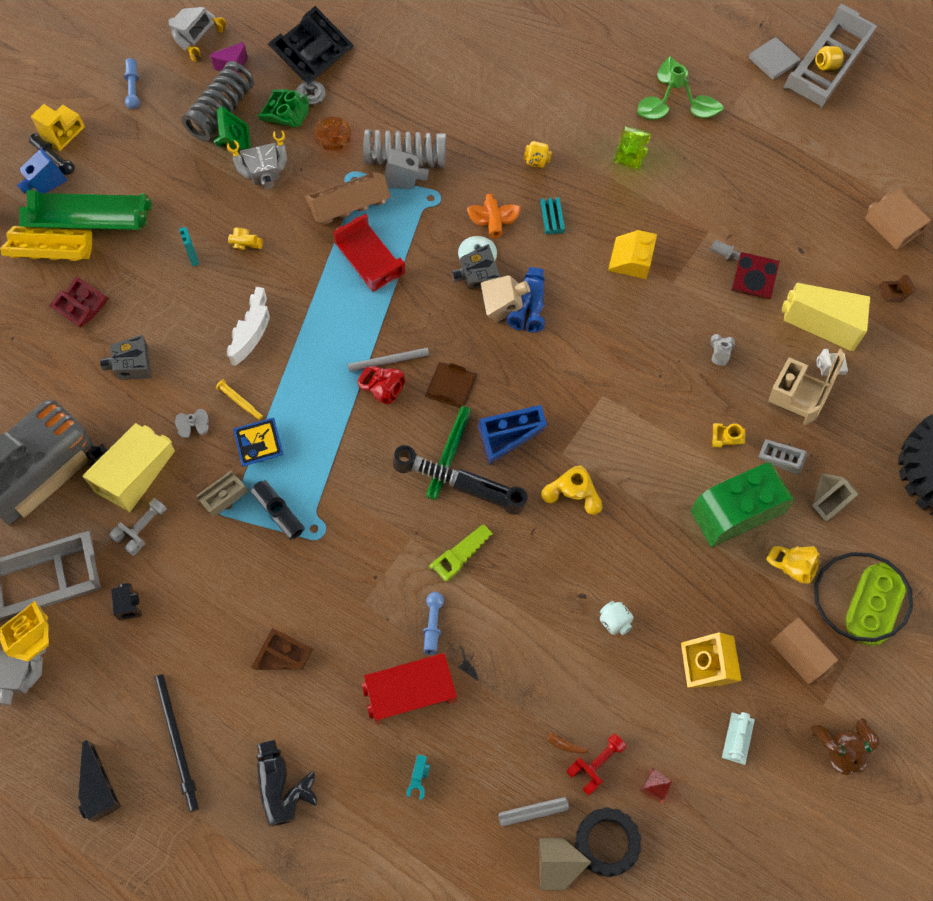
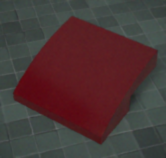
(79, 302)

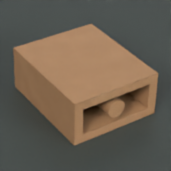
(897, 219)
(804, 652)

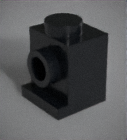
(124, 602)

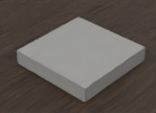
(774, 58)

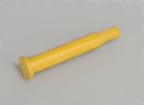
(238, 399)

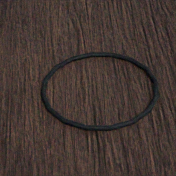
(866, 639)

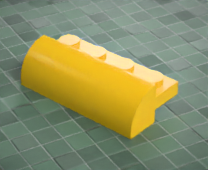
(48, 243)

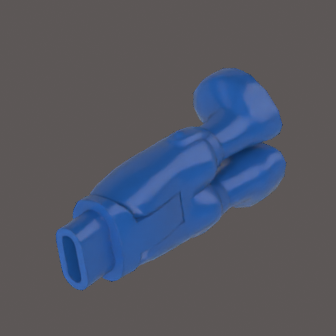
(531, 300)

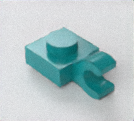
(420, 771)

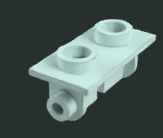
(738, 738)

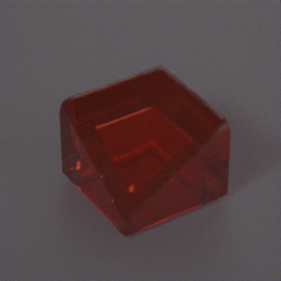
(656, 785)

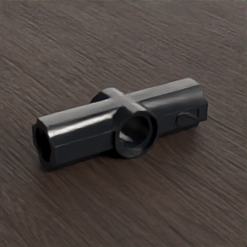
(285, 518)

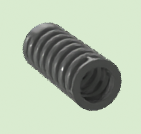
(204, 103)

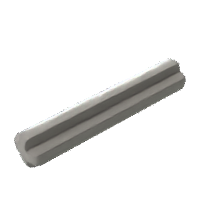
(533, 811)

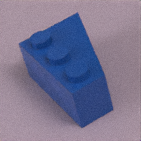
(510, 430)

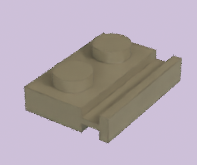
(222, 493)

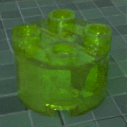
(631, 147)

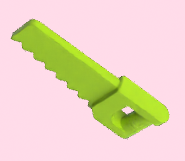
(460, 553)

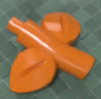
(493, 215)

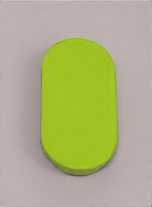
(875, 603)

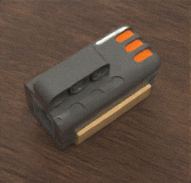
(39, 458)

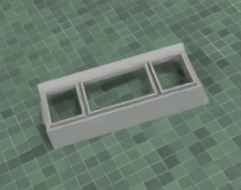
(848, 20)
(45, 553)

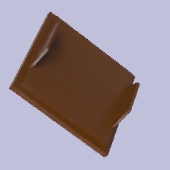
(451, 384)

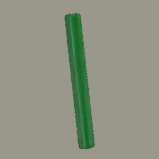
(449, 450)

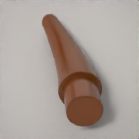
(560, 743)

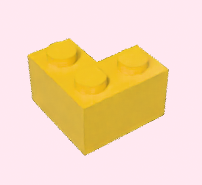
(57, 126)

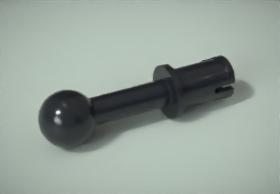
(65, 166)

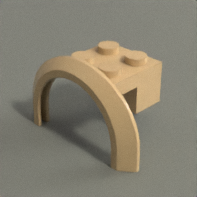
(802, 392)

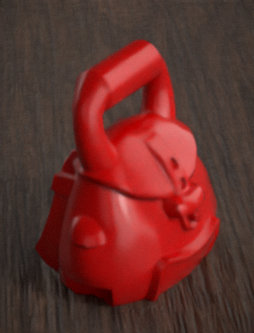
(384, 384)

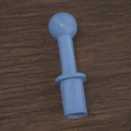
(131, 76)
(435, 602)

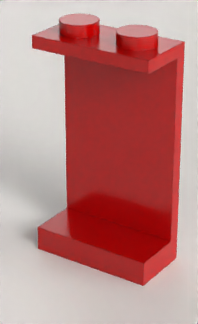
(368, 253)
(408, 687)

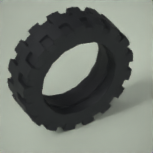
(629, 828)

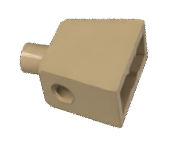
(503, 296)

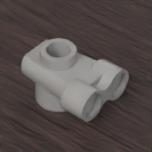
(722, 349)

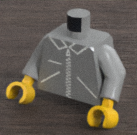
(191, 25)
(261, 163)

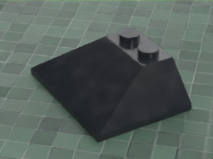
(311, 45)

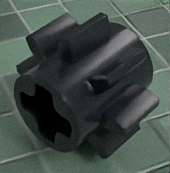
(95, 454)

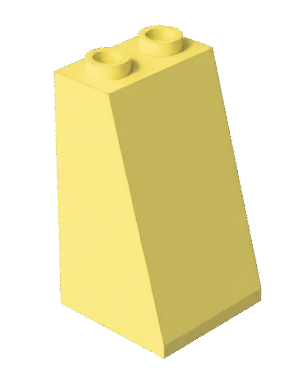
(828, 314)
(130, 466)

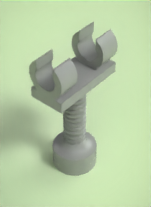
(135, 545)

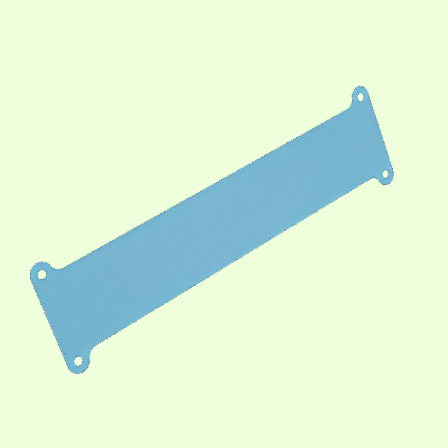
(317, 385)

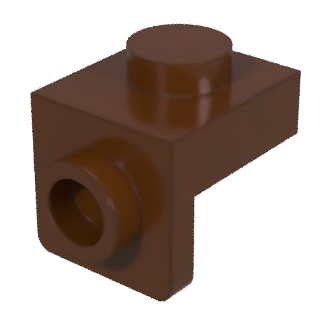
(897, 290)

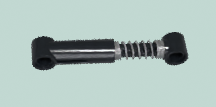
(462, 480)

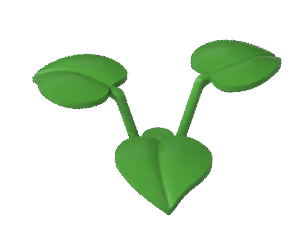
(676, 74)

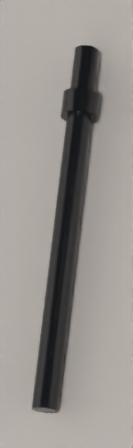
(188, 786)

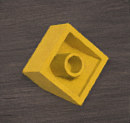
(633, 254)
(711, 661)

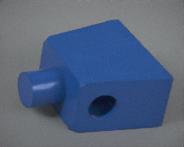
(40, 174)

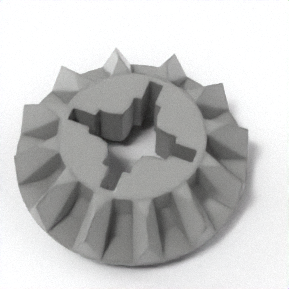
(314, 87)

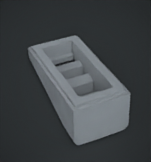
(799, 454)

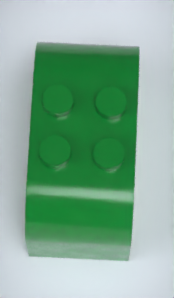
(741, 504)

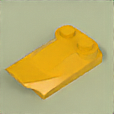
(25, 633)

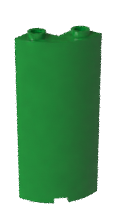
(85, 211)

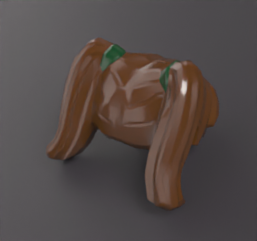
(848, 746)

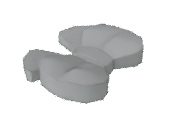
(185, 422)

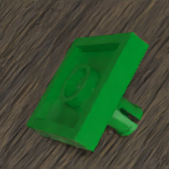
(232, 129)

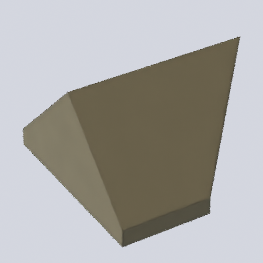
(833, 495)
(559, 863)

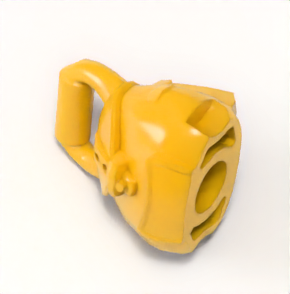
(798, 562)

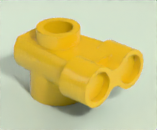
(242, 239)
(723, 435)

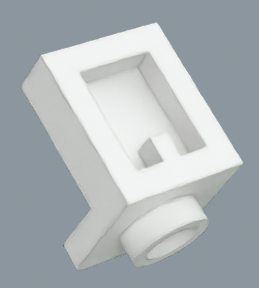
(825, 362)

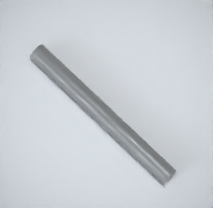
(388, 359)

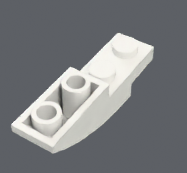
(250, 331)

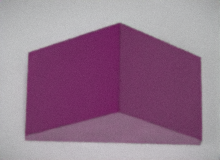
(234, 53)

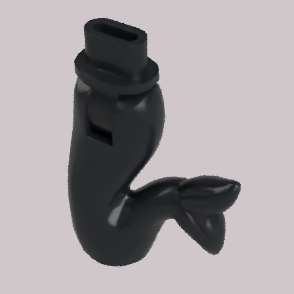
(271, 780)

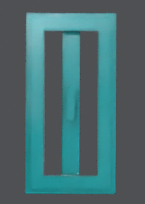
(550, 203)
(189, 246)

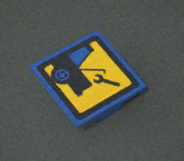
(258, 442)

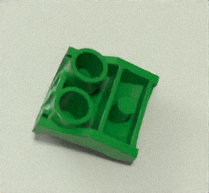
(285, 108)

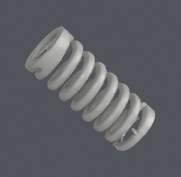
(439, 149)

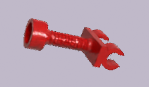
(616, 744)

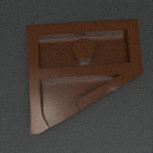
(282, 653)

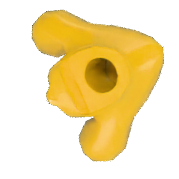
(575, 485)

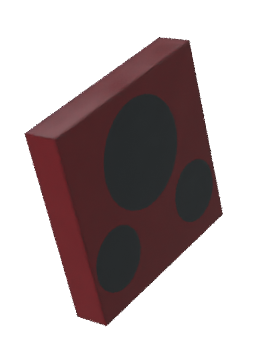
(755, 275)

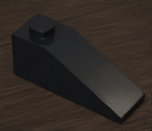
(95, 789)

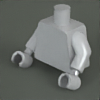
(18, 675)

